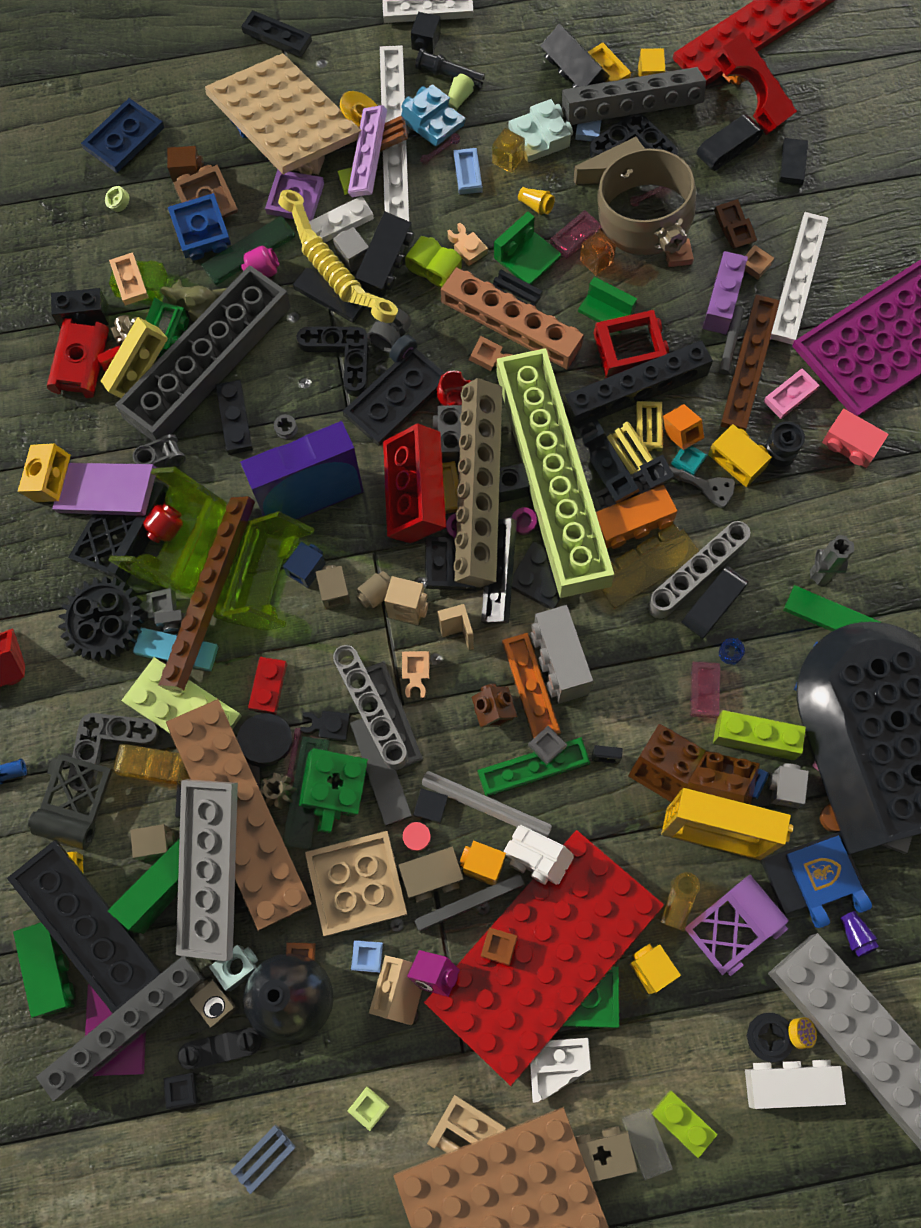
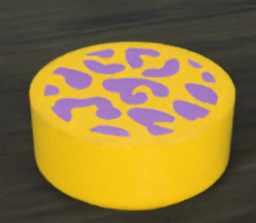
(802, 1033)

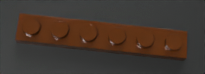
(750, 362)

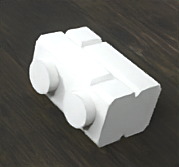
(539, 855)

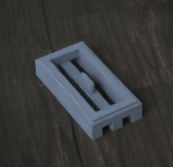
(244, 1178)

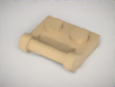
(464, 1121)

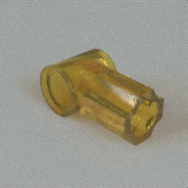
(680, 904)

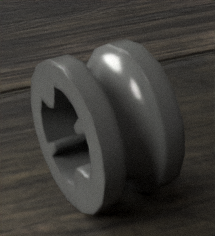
(285, 419)

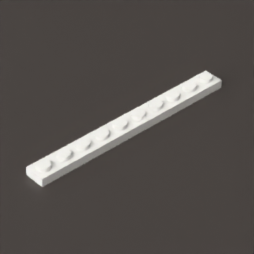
(395, 157)

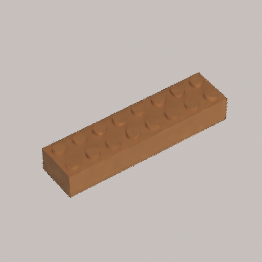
(262, 861)

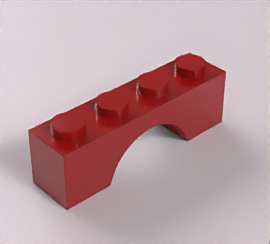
(743, 60)

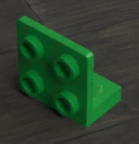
(524, 250)

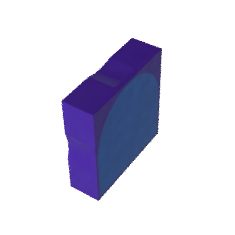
(305, 473)

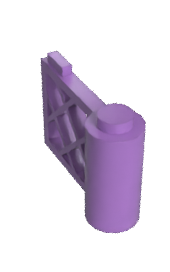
(755, 909)

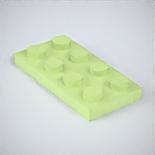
(162, 704)

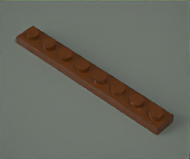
(206, 594)

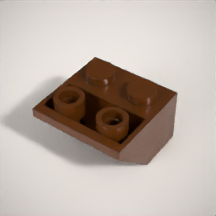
(725, 777)

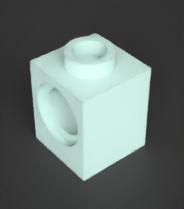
(222, 970)

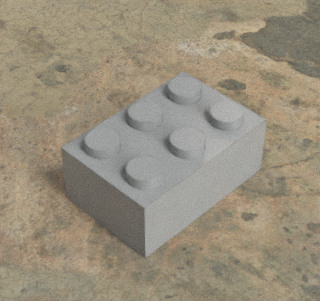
(561, 654)

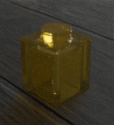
(508, 150)

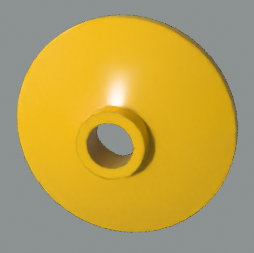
(352, 105)

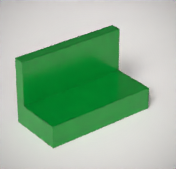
(606, 302)

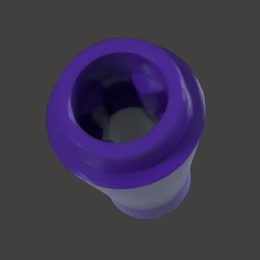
(860, 937)

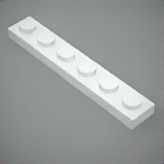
(799, 278)

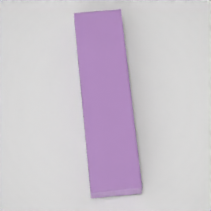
(367, 151)

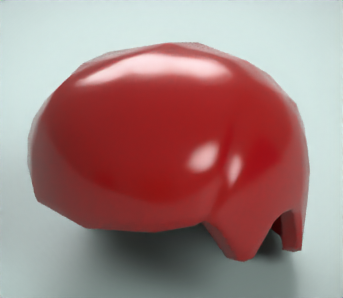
(450, 388)

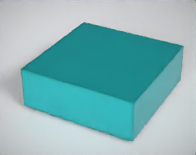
(689, 460)

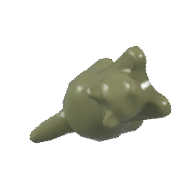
(192, 299)

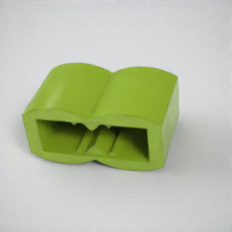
(432, 260)

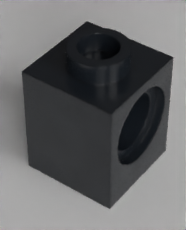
(518, 475)

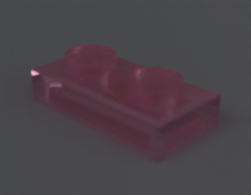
(574, 234)
(705, 689)

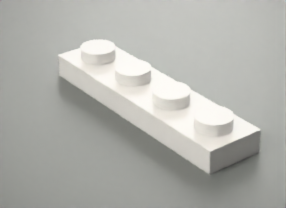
(408, 9)

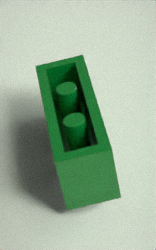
(43, 971)

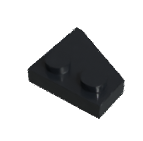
(439, 565)

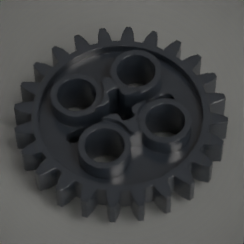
(101, 619)

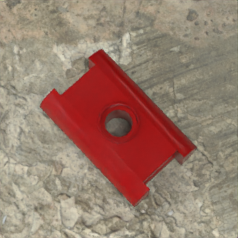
(75, 342)

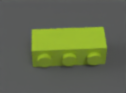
(759, 735)

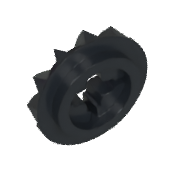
(759, 1025)

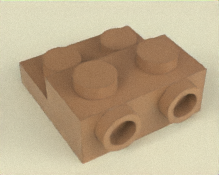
(203, 183)

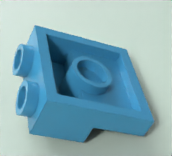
(431, 115)

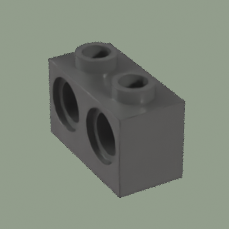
(449, 433)

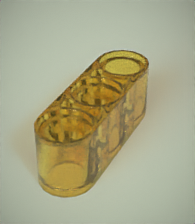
(149, 764)

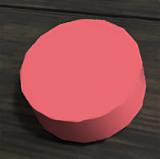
(416, 836)

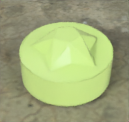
(117, 199)

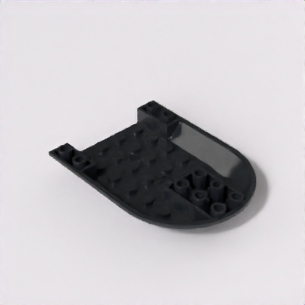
(851, 731)

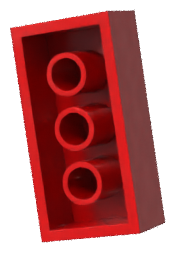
(414, 484)

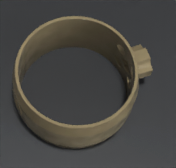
(647, 168)

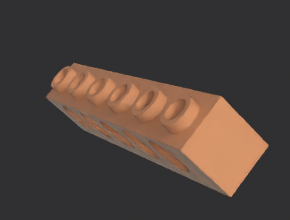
(517, 329)

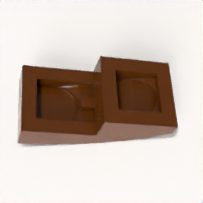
(734, 225)

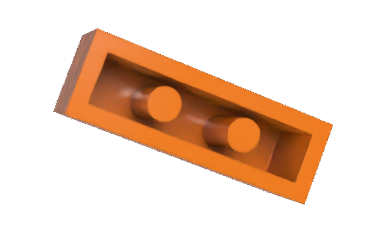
(636, 516)

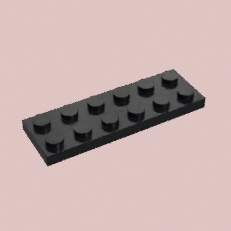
(83, 926)

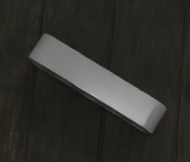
(704, 559)
(369, 694)

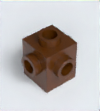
(494, 706)

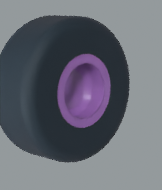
(401, 346)

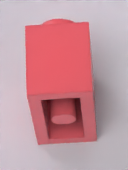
(854, 438)

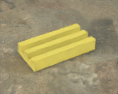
(659, 424)
(619, 433)

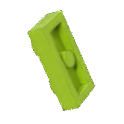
(684, 1124)

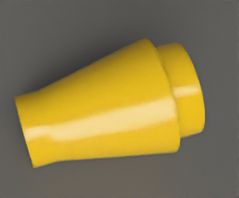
(538, 200)

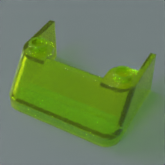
(185, 556)
(256, 569)

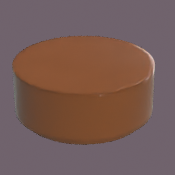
(828, 819)

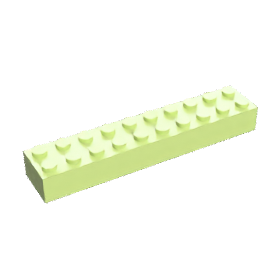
(554, 474)

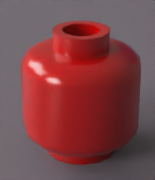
(163, 523)

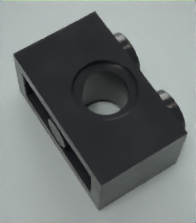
(82, 306)

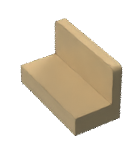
(454, 621)
(395, 993)

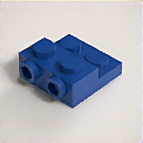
(199, 227)

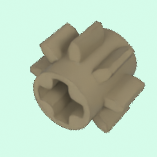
(122, 327)
(282, 784)

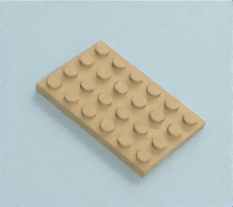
(283, 113)

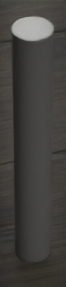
(731, 340)

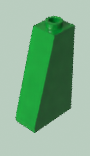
(150, 893)

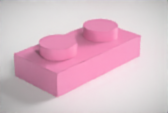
(791, 393)

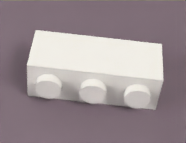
(794, 1085)

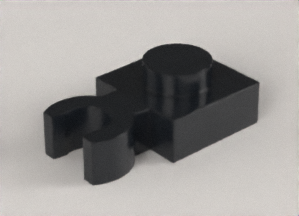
(331, 725)

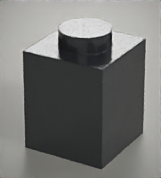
(425, 32)

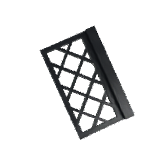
(132, 544)

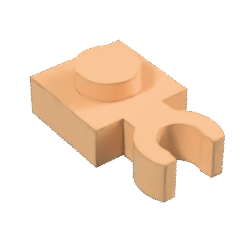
(468, 246)
(415, 667)

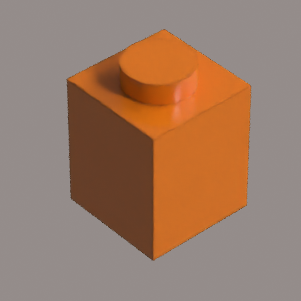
(683, 426)

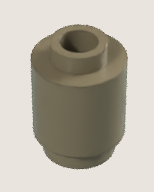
(373, 590)

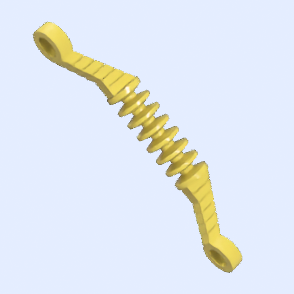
(329, 264)

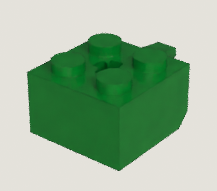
(318, 793)

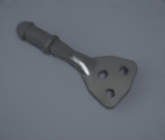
(707, 486)

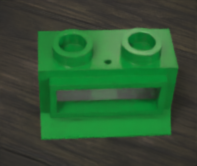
(169, 319)

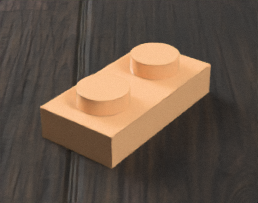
(128, 279)

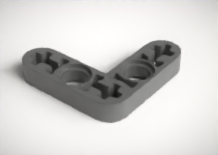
(105, 733)

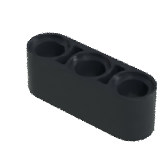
(729, 142)
(715, 602)

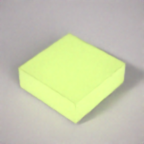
(368, 1108)

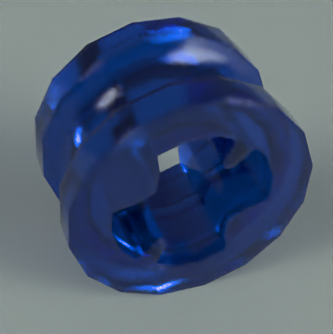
(737, 657)

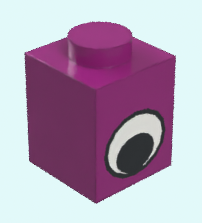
(433, 973)

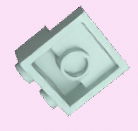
(542, 130)

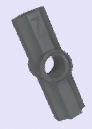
(831, 560)

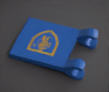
(826, 875)

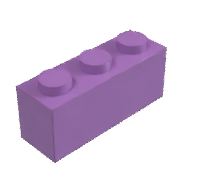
(725, 292)

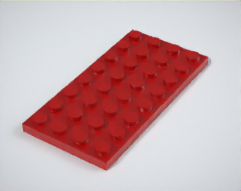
(562, 952)

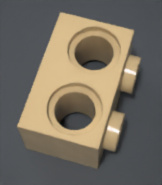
(406, 600)

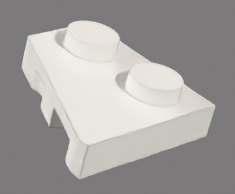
(558, 1066)

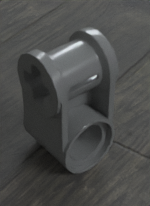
(159, 453)

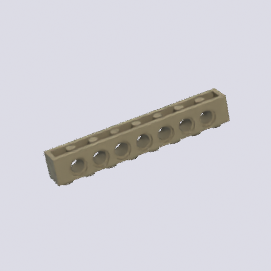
(478, 484)

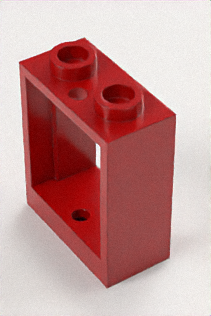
(605, 347)

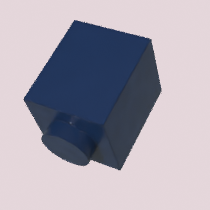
(304, 564)

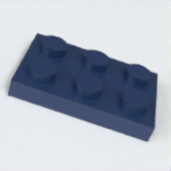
(123, 135)

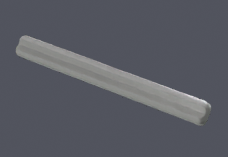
(484, 803)

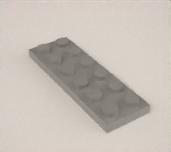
(207, 869)

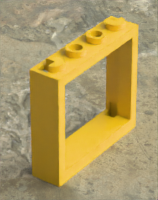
(726, 824)

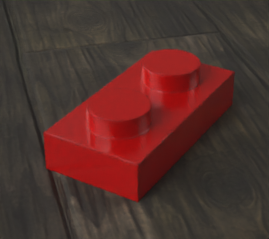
(267, 685)

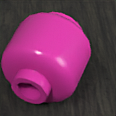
(262, 260)

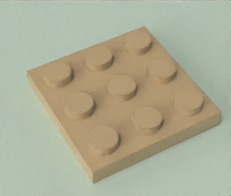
(356, 883)

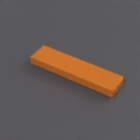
(530, 684)

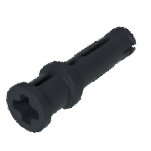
(440, 65)

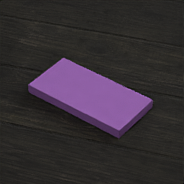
(106, 489)

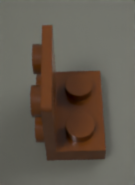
(666, 763)

